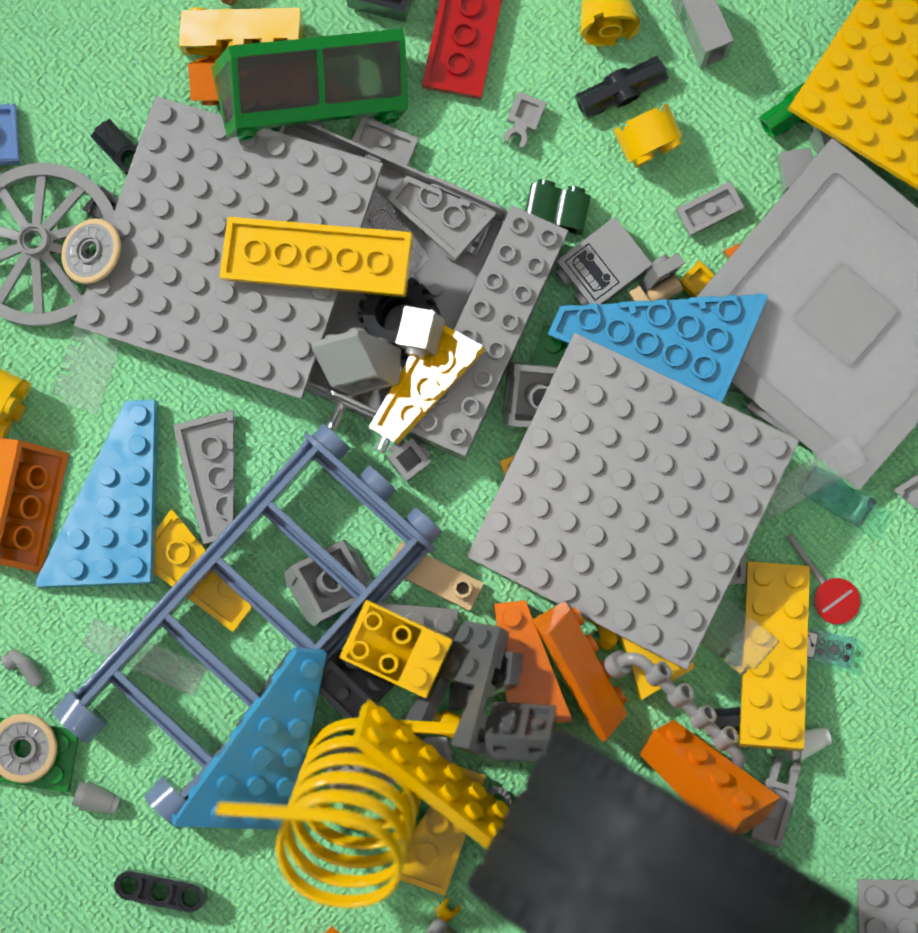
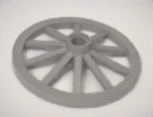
(44, 251)

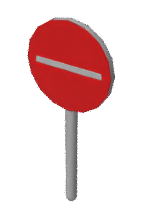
(834, 599)

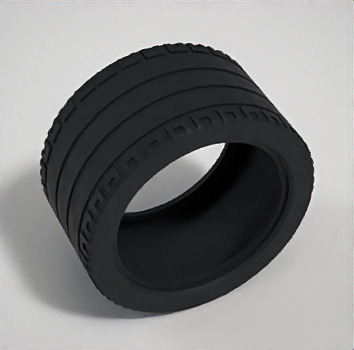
(622, 855)

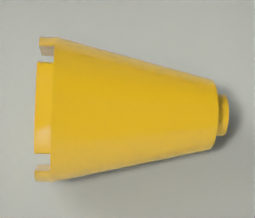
(608, 20)

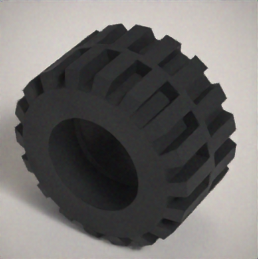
(378, 306)

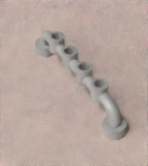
(620, 664)

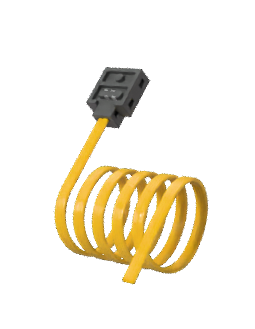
(510, 734)

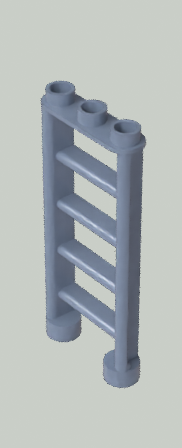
(369, 488)

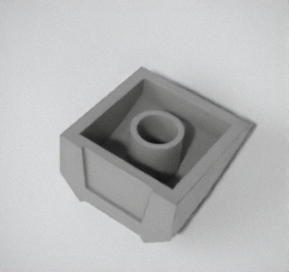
(524, 391)
(317, 591)

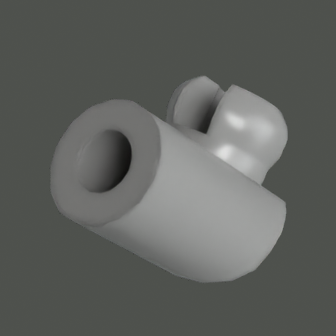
(24, 664)

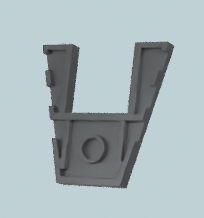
(469, 663)

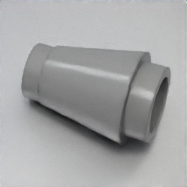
(95, 799)

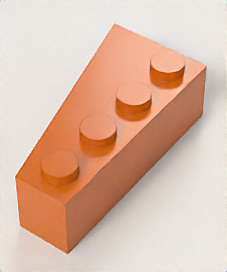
(537, 677)
(708, 778)

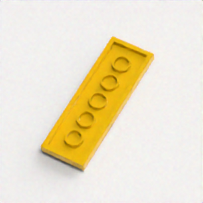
(316, 256)
(776, 691)
(428, 774)

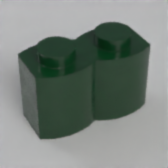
(559, 206)

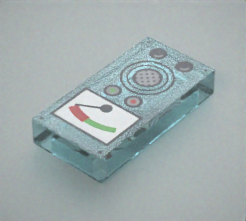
(830, 648)

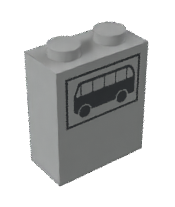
(704, 30)
(602, 264)

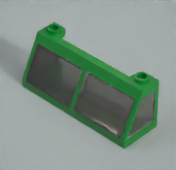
(311, 81)

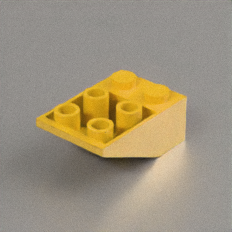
(396, 648)

